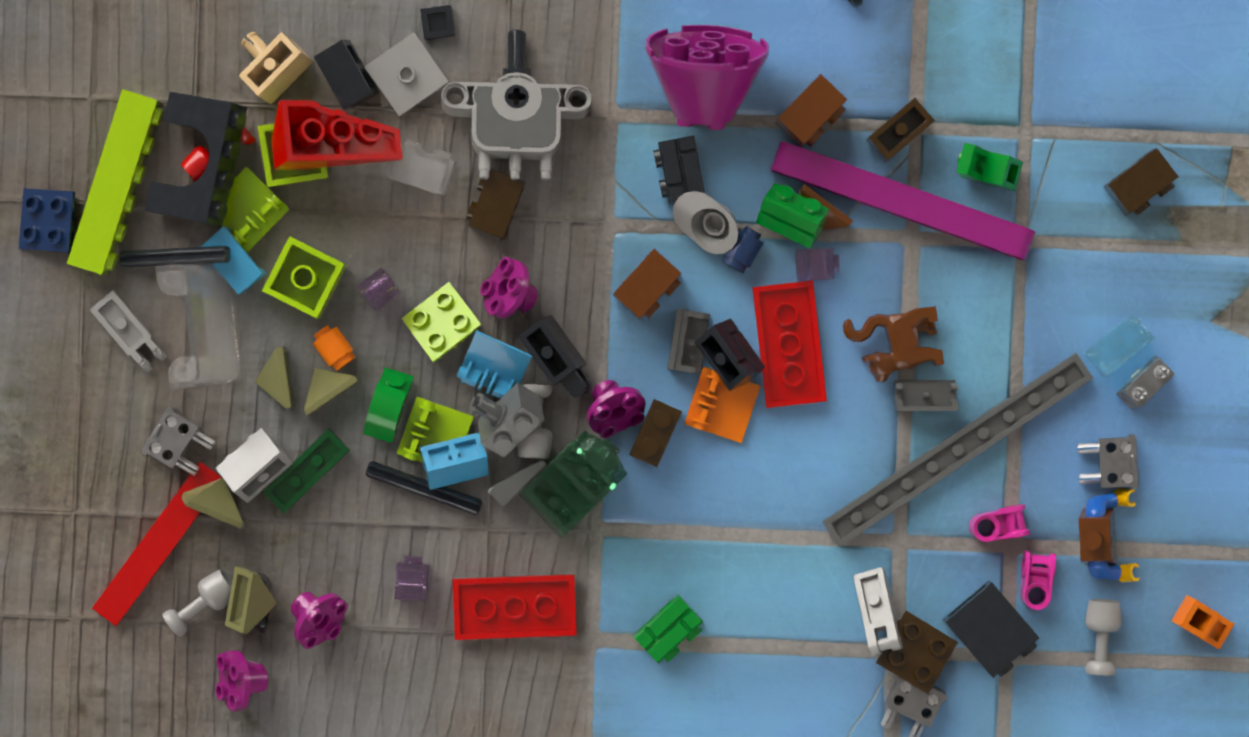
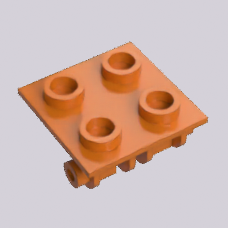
(721, 410)

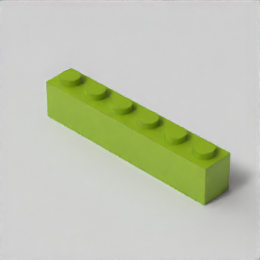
(115, 182)

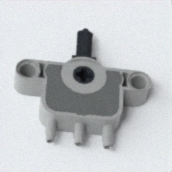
(512, 130)

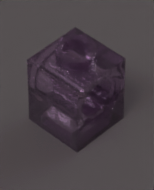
(816, 264)
(379, 289)
(411, 579)

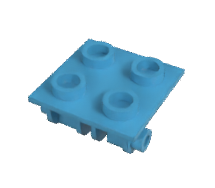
(493, 365)

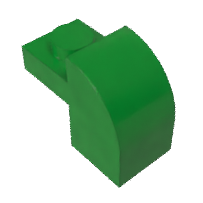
(989, 167)
(387, 405)

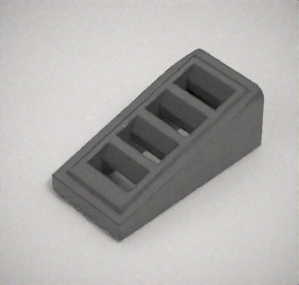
(510, 487)

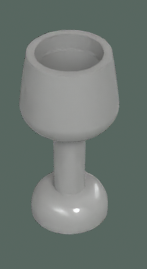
(538, 442)
(213, 592)
(1103, 617)

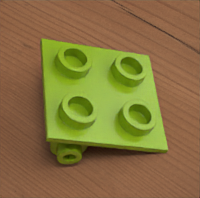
(252, 209)
(441, 322)
(429, 425)

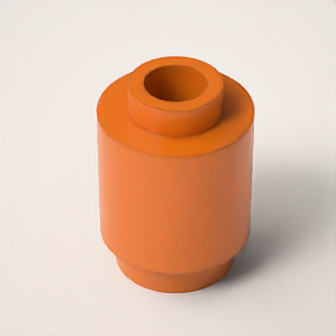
(333, 347)

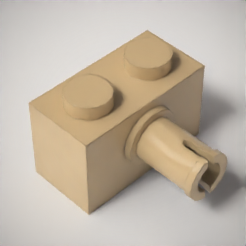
(273, 65)

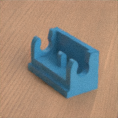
(241, 270)
(454, 461)

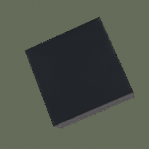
(437, 22)

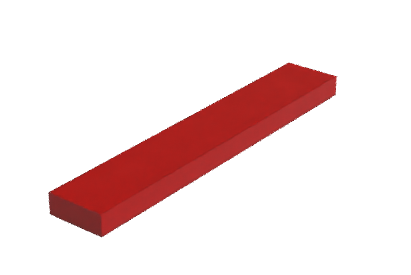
(152, 551)

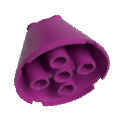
(706, 71)

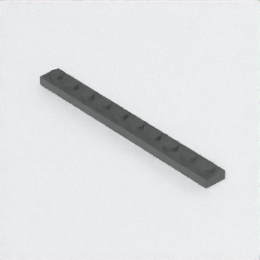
(957, 449)

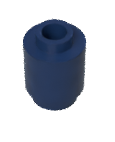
(744, 250)

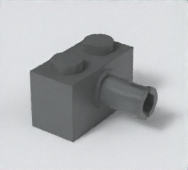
(509, 419)

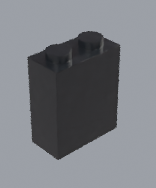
(991, 629)

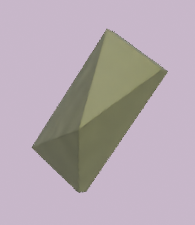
(276, 378)
(327, 386)
(214, 501)
(248, 600)

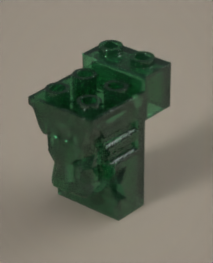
(575, 482)

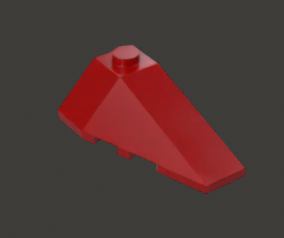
(323, 137)

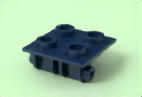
(47, 220)

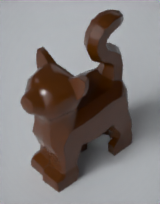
(903, 341)

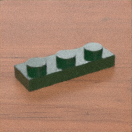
(306, 470)

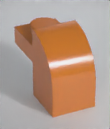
(1202, 622)

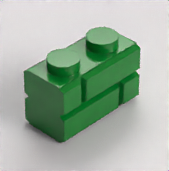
(792, 215)
(668, 629)

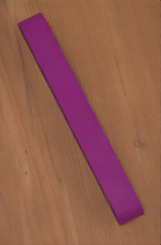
(902, 200)

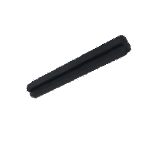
(173, 256)
(420, 487)

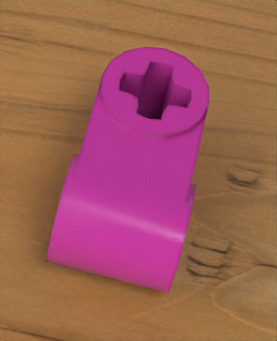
(1005, 524)
(1037, 577)

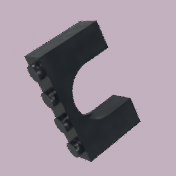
(208, 196)

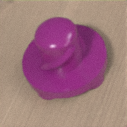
(508, 289)
(615, 408)
(317, 618)
(239, 679)

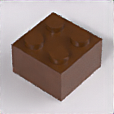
(811, 110)
(647, 284)

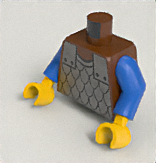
(1099, 536)

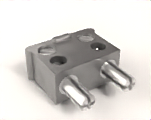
(1145, 383)
(170, 436)
(1120, 461)
(912, 705)

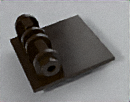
(922, 655)

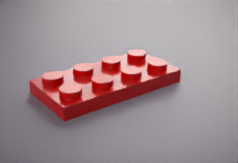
(789, 344)
(514, 606)

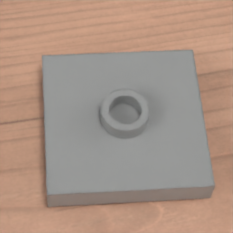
(406, 74)

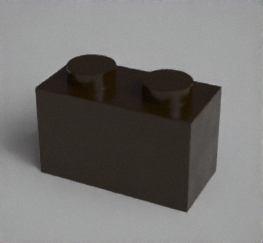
(900, 130)
(1141, 182)
(496, 204)
(655, 432)

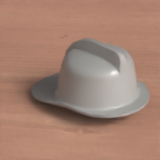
(706, 222)

